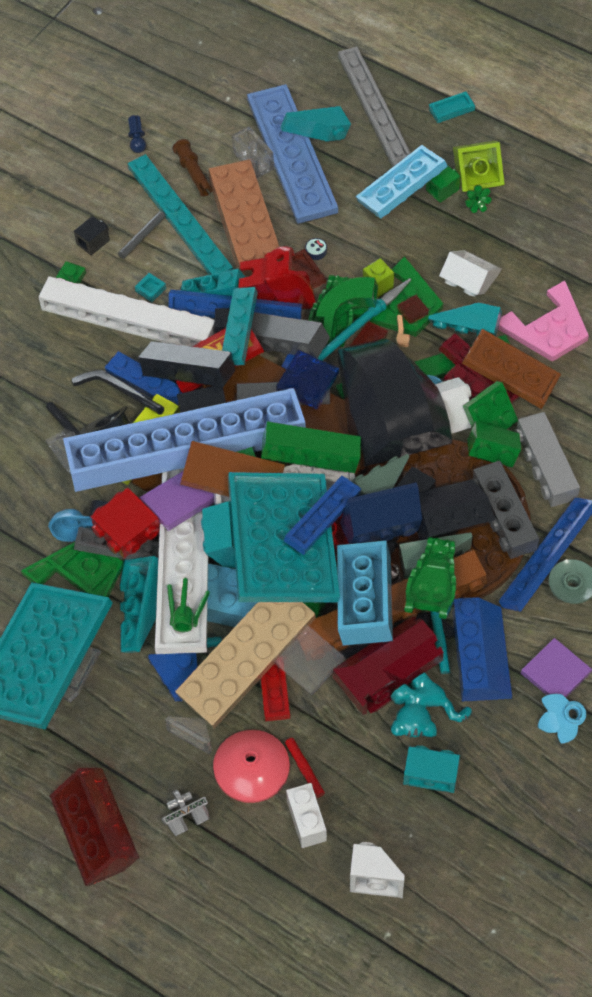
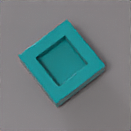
(150, 287)

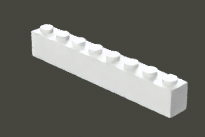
(124, 313)

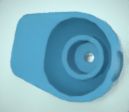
(65, 524)

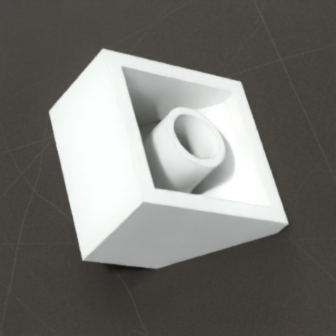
(469, 272)
(374, 872)

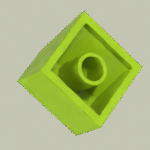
(479, 165)

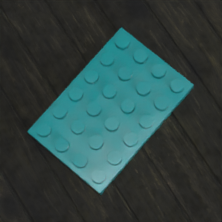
(261, 516)
(45, 650)

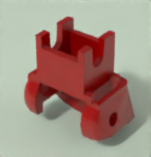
(276, 280)

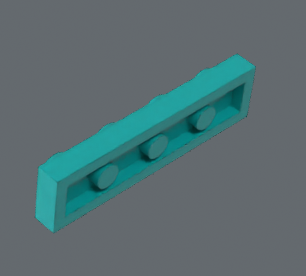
(240, 323)

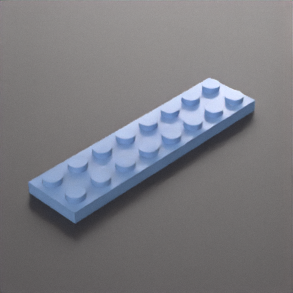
(293, 156)

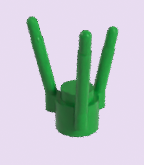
(183, 617)

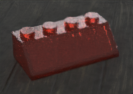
(93, 825)

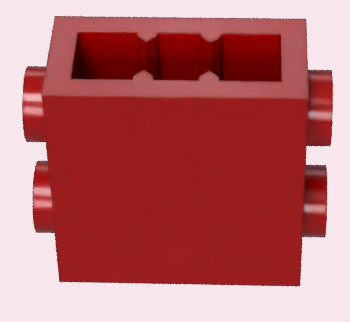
(125, 523)

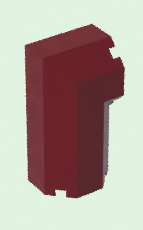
(385, 666)

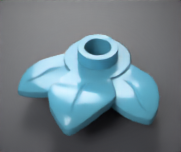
(558, 718)

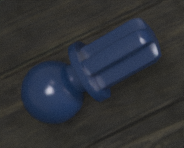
(137, 144)

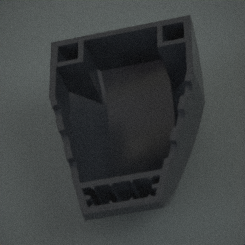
(390, 402)

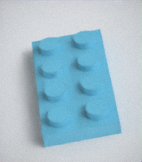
(401, 181)

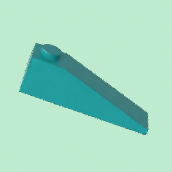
(139, 586)

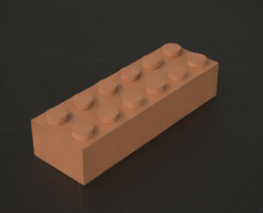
(242, 212)

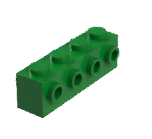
(311, 447)

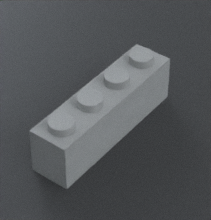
(547, 460)

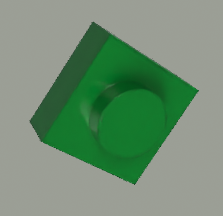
(71, 272)

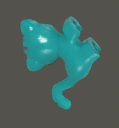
(413, 718)

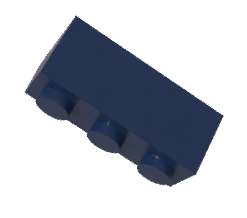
(382, 515)

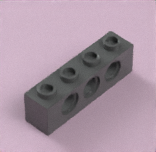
(514, 542)

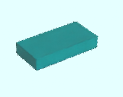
(451, 107)

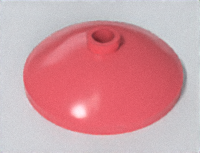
(251, 780)

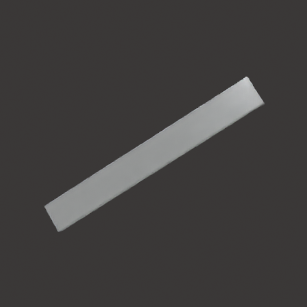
(374, 105)

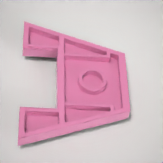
(552, 333)

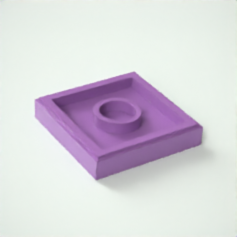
(556, 670)

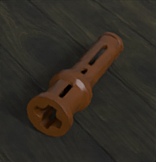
(189, 160)

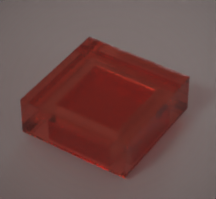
(412, 309)

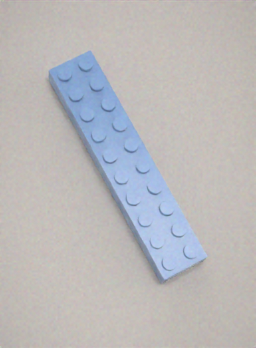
(165, 441)

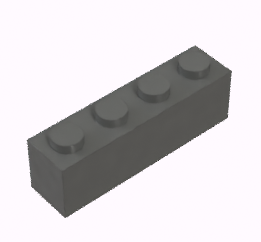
(289, 334)

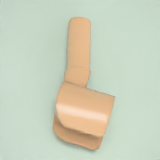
(402, 339)

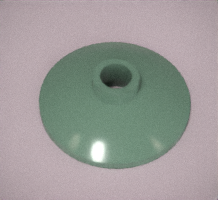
(571, 572)

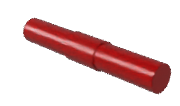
(304, 767)

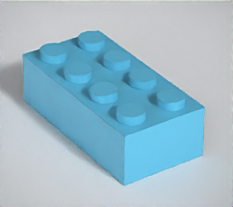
(364, 593)
(223, 597)

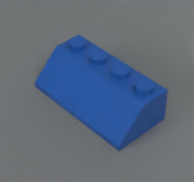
(481, 650)

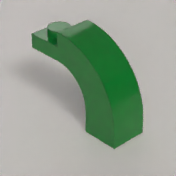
(342, 298)

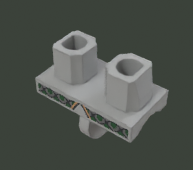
(197, 809)

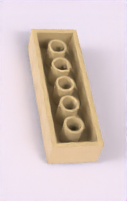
(243, 658)

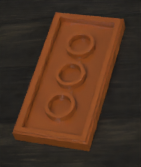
(513, 367)
(209, 467)

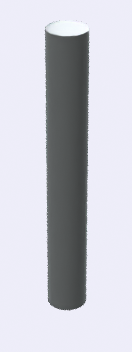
(128, 248)

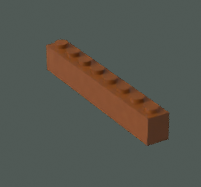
(469, 577)

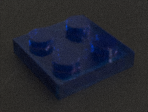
(309, 378)

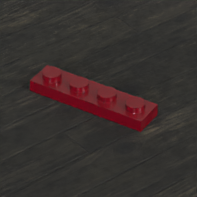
(456, 350)

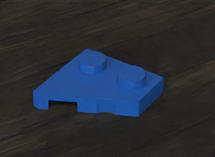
(174, 669)

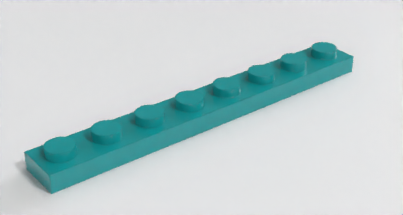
(179, 216)

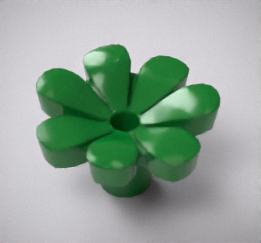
(478, 199)

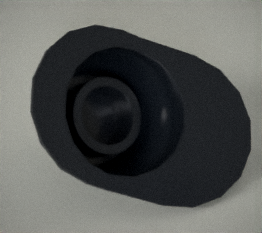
(113, 420)

